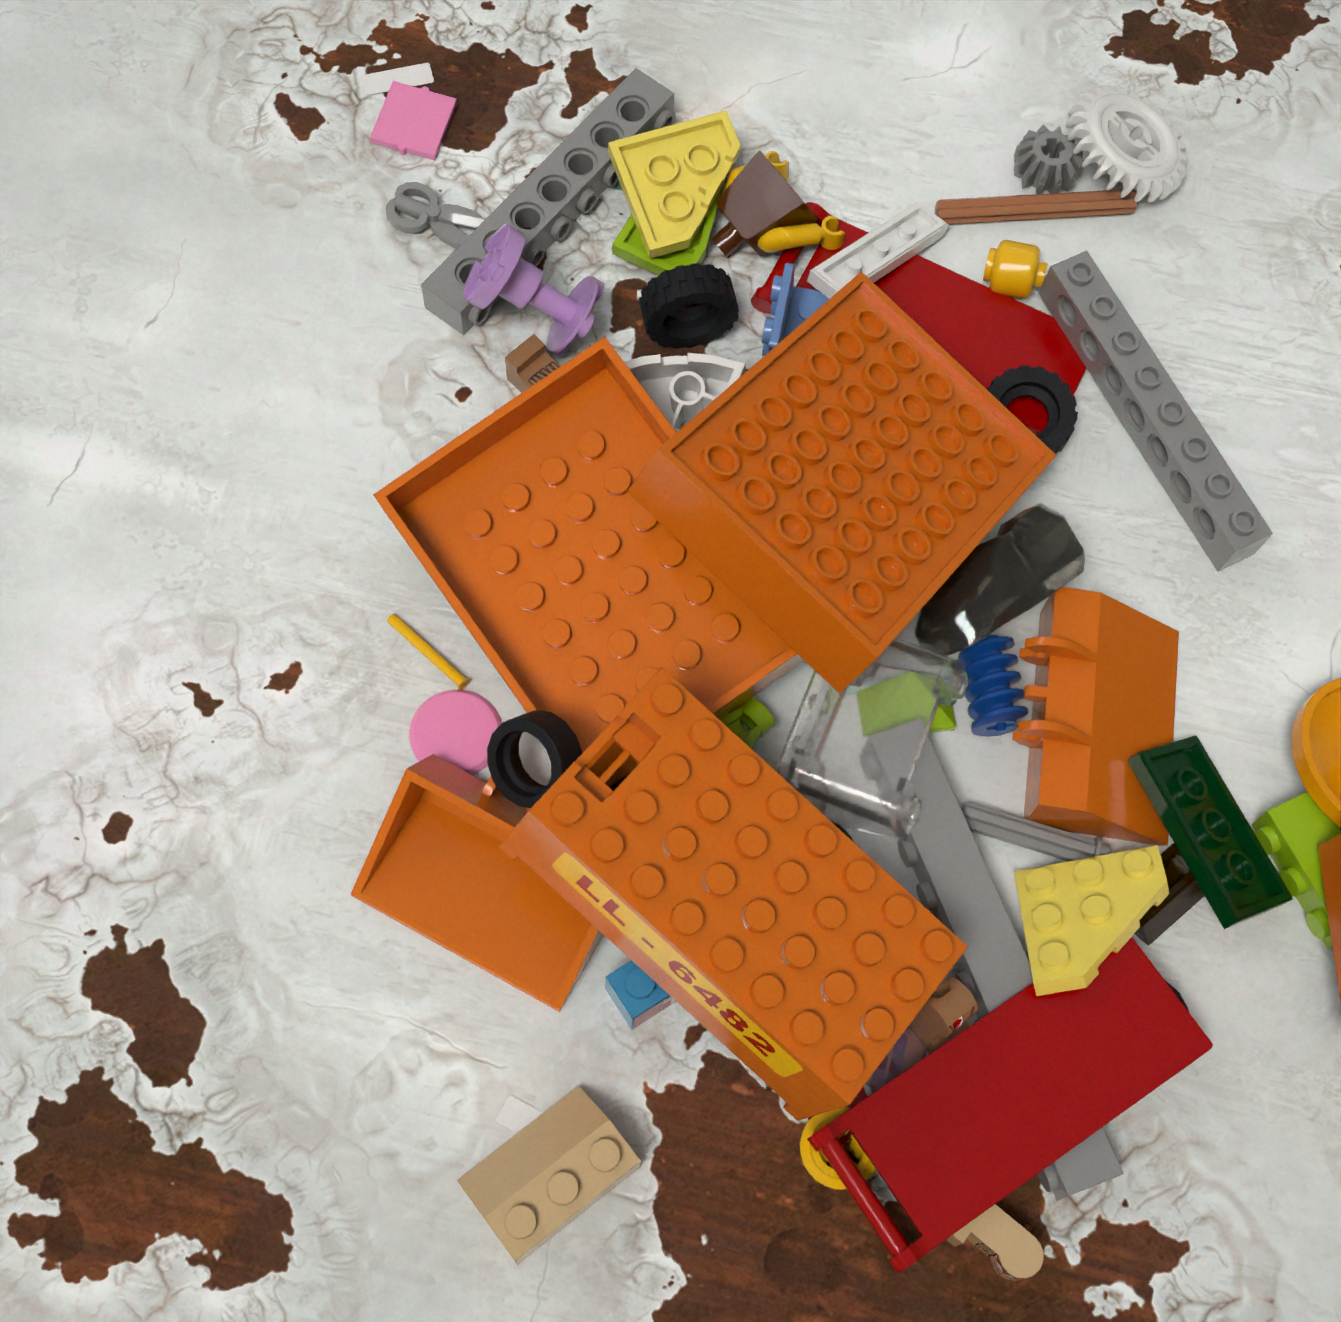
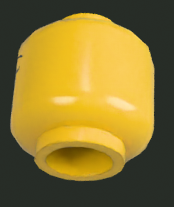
(1014, 269)

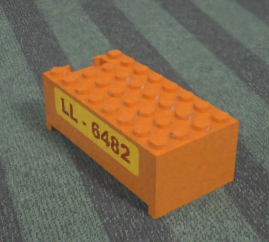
(738, 899)

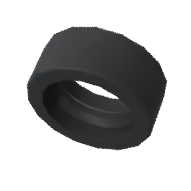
(505, 761)

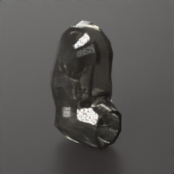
(1001, 580)

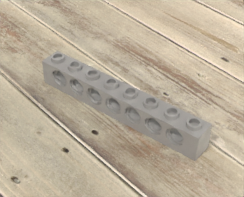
(630, 109)
(1154, 412)

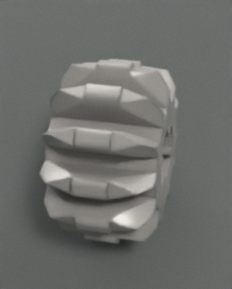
(1047, 161)

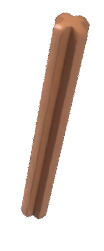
(1035, 206)

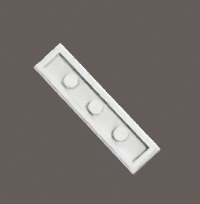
(880, 249)

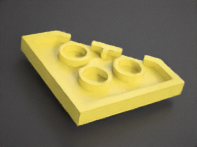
(674, 177)
(1084, 912)

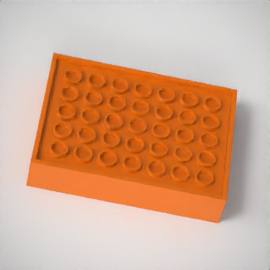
(842, 479)
(569, 572)

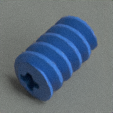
(990, 686)

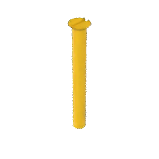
(431, 654)

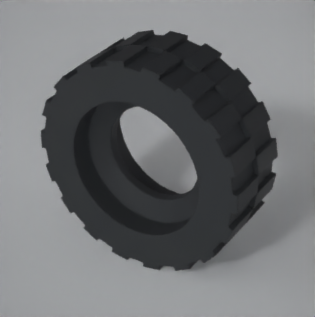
(683, 287)
(1049, 391)

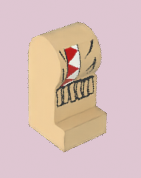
(1009, 1245)

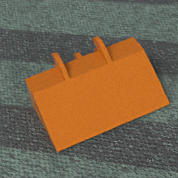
(1097, 701)
(449, 881)

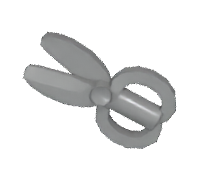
(439, 217)

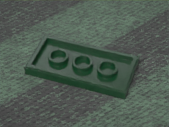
(1210, 831)

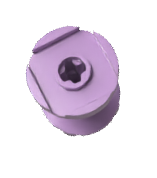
(520, 283)

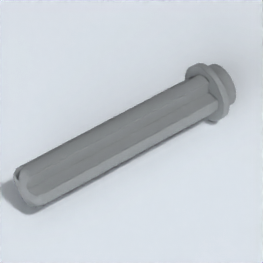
(1031, 834)

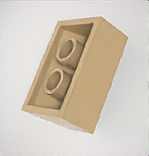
(549, 1174)

